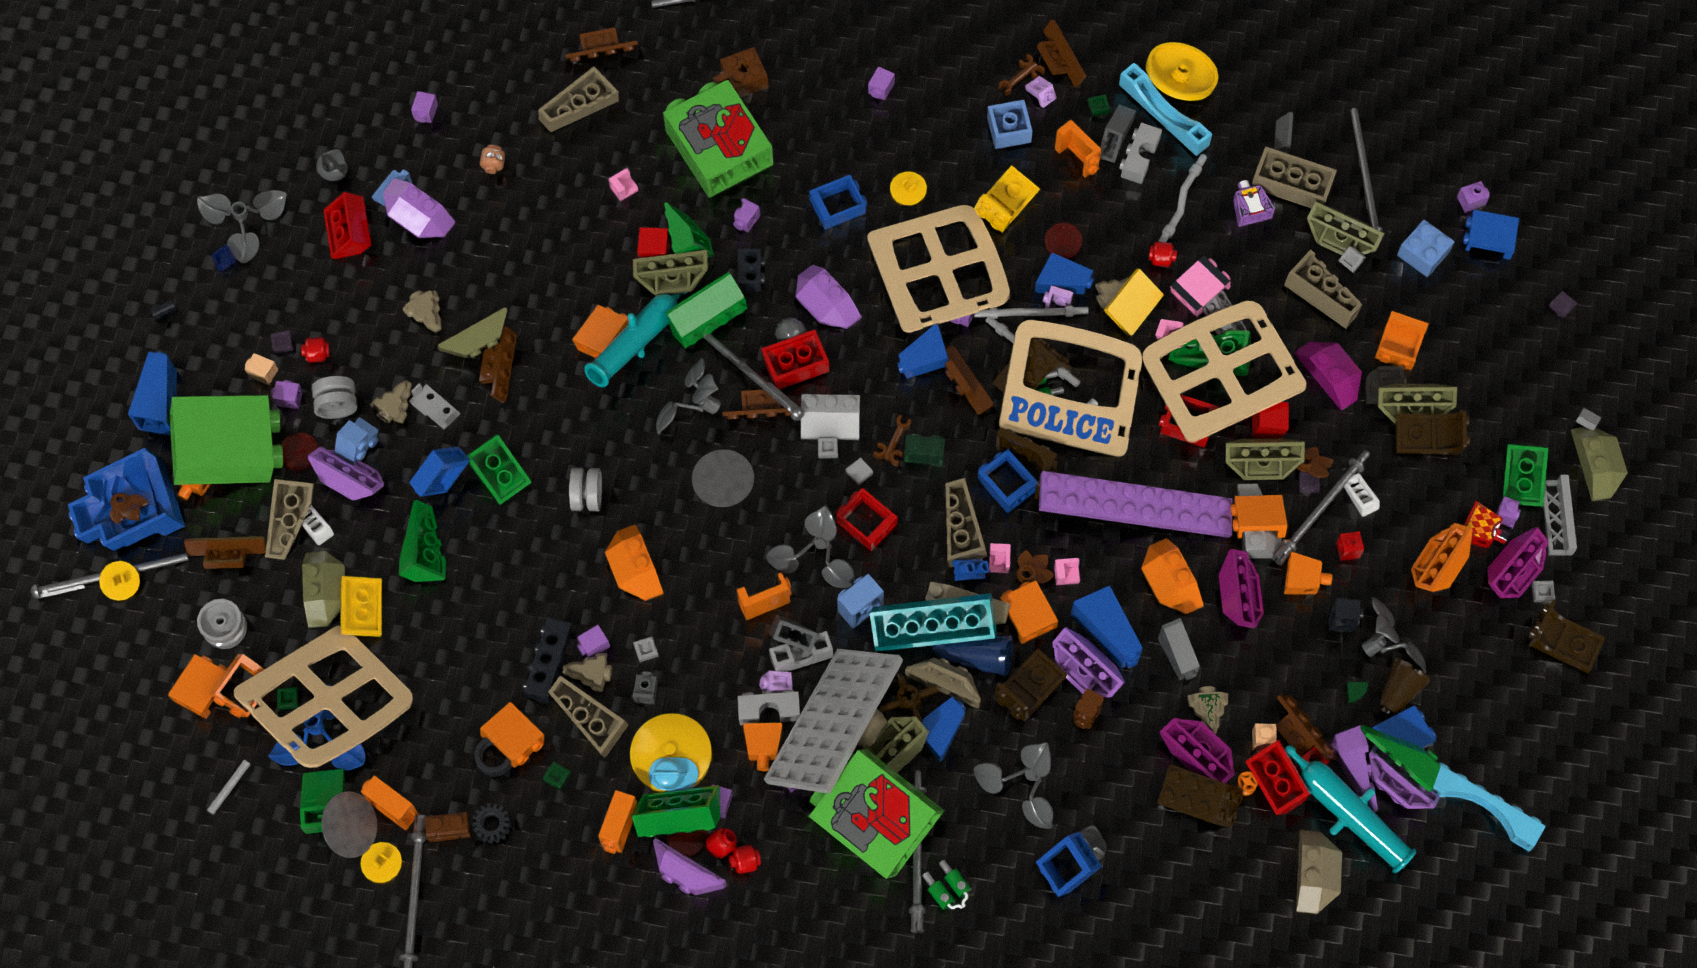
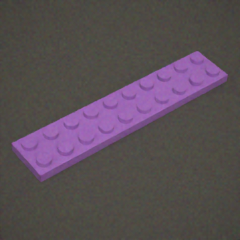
(1135, 504)

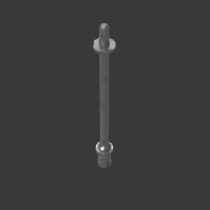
(1290, 544)
(419, 838)
(917, 909)

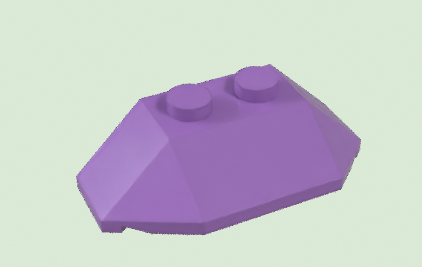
(416, 210)
(826, 298)
(350, 480)
(1086, 664)
(1398, 782)
(685, 872)

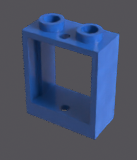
(817, 194)
(439, 471)
(1010, 502)
(1087, 862)

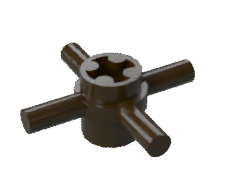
(908, 698)

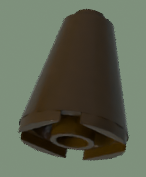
(1401, 687)

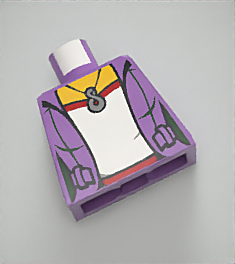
(1252, 204)

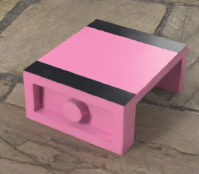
(1200, 285)

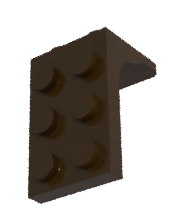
(1040, 362)
(1432, 433)
(1028, 452)
(1565, 639)
(1030, 685)
(1200, 796)

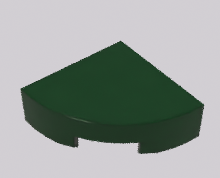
(1356, 690)

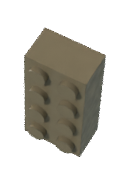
(1293, 178)

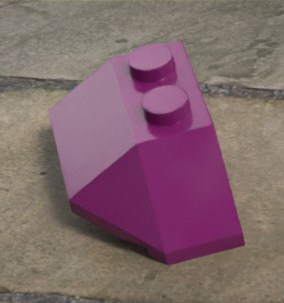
(1332, 370)
(1518, 564)
(1240, 589)
(1199, 749)

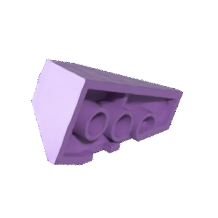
(1351, 753)

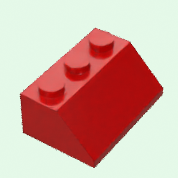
(347, 226)
(795, 359)
(1278, 778)

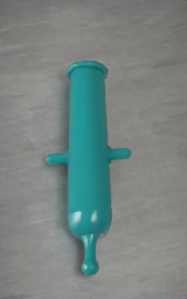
(631, 339)
(1352, 811)

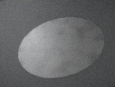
(723, 478)
(349, 824)

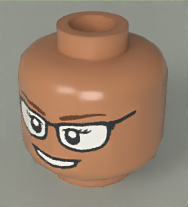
(492, 159)

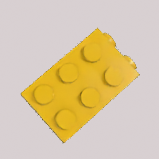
(1006, 199)

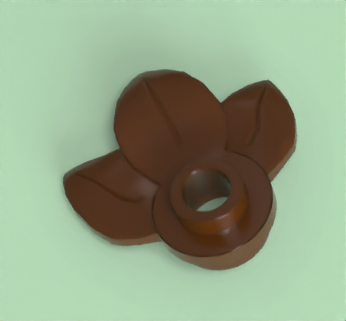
(1315, 464)
(128, 508)
(1034, 566)

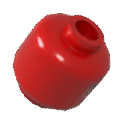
(1162, 254)
(315, 349)
(721, 842)
(744, 859)

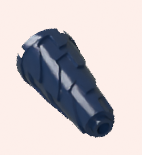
(985, 655)

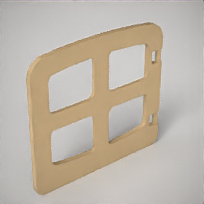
(940, 265)
(1222, 367)
(325, 697)

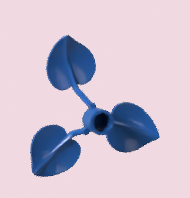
(349, 760)

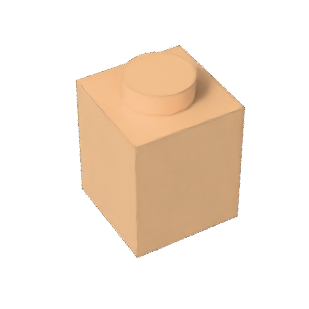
(261, 369)
(1263, 736)

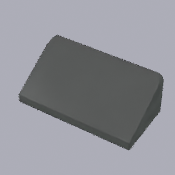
(1283, 133)

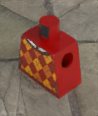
(1485, 526)

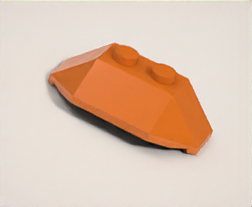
(1442, 558)
(633, 564)
(1171, 577)

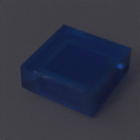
(223, 257)

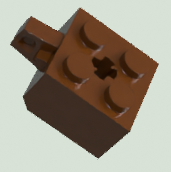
(743, 72)

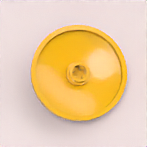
(1181, 71)
(669, 738)

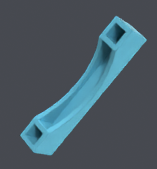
(1186, 130)
(1519, 826)

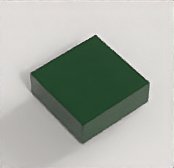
(1098, 105)
(287, 698)
(556, 775)

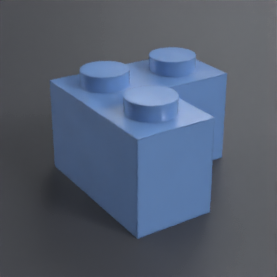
(355, 440)

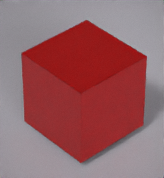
(653, 242)
(1271, 421)

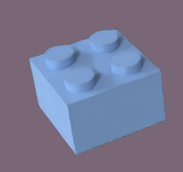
(1009, 124)
(1425, 248)
(857, 601)

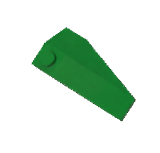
(1228, 343)
(421, 551)
(1418, 762)

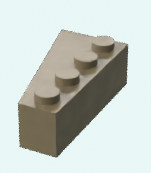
(578, 100)
(1322, 290)
(963, 531)
(592, 718)

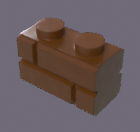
(1088, 709)
(448, 827)

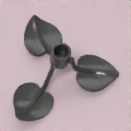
(217, 206)
(701, 396)
(823, 527)
(1384, 628)
(1038, 764)

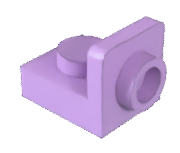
(1042, 90)
(1058, 296)
(776, 681)

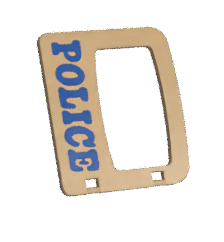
(1061, 419)

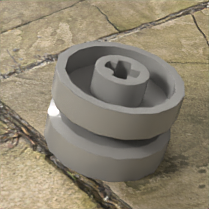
(334, 397)
(585, 488)
(222, 623)

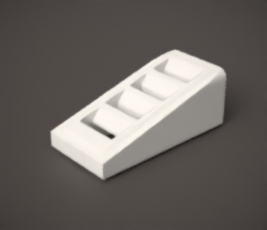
(1366, 505)
(322, 532)

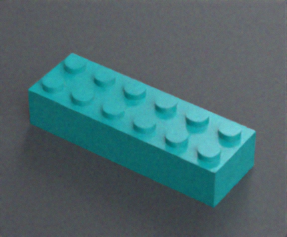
(933, 622)

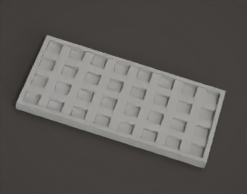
(833, 720)

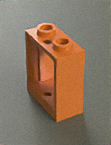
(220, 699)
(389, 802)
(617, 822)

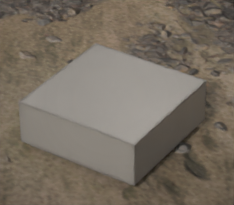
(1352, 258)
(1588, 419)
(827, 447)
(859, 471)
(1543, 591)
(645, 649)

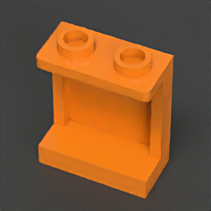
(1080, 144)
(599, 330)
(1401, 340)
(1259, 514)
(765, 600)
(1029, 611)
(196, 684)
(513, 734)

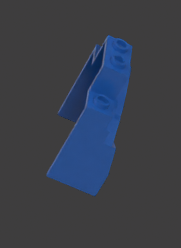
(138, 474)

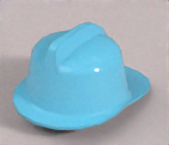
(673, 774)

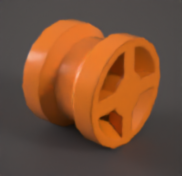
(1248, 780)

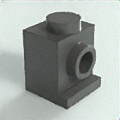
(648, 694)

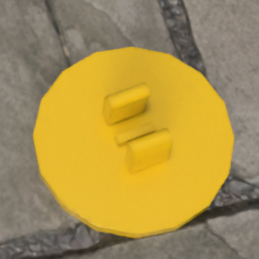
(908, 188)
(119, 580)
(381, 862)

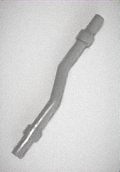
(1194, 172)
(1068, 311)
(1003, 330)

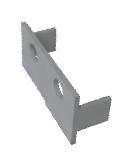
(434, 407)

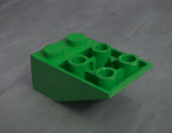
(685, 233)
(316, 792)

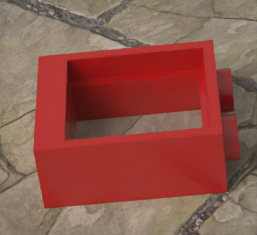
(1174, 431)
(880, 532)

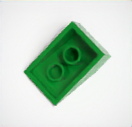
(498, 469)
(1525, 474)

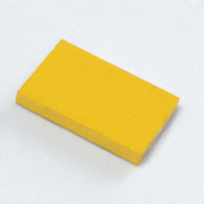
(1133, 302)
(361, 606)

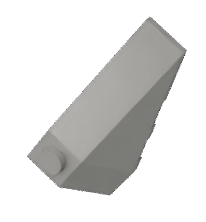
(1258, 543)

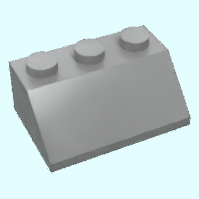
(830, 416)

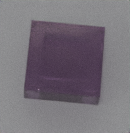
(1562, 304)
(281, 342)
(1308, 483)

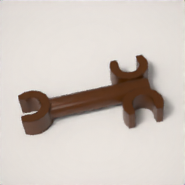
(1028, 67)
(890, 452)

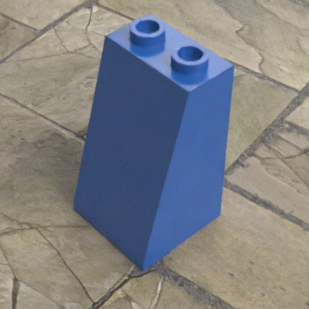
(154, 394)
(1108, 626)

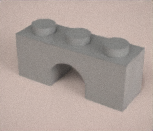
(1145, 140)
(789, 658)
(752, 705)

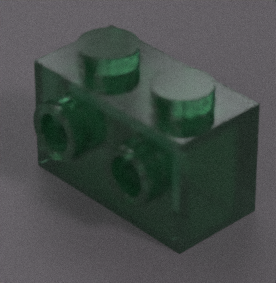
(924, 449)

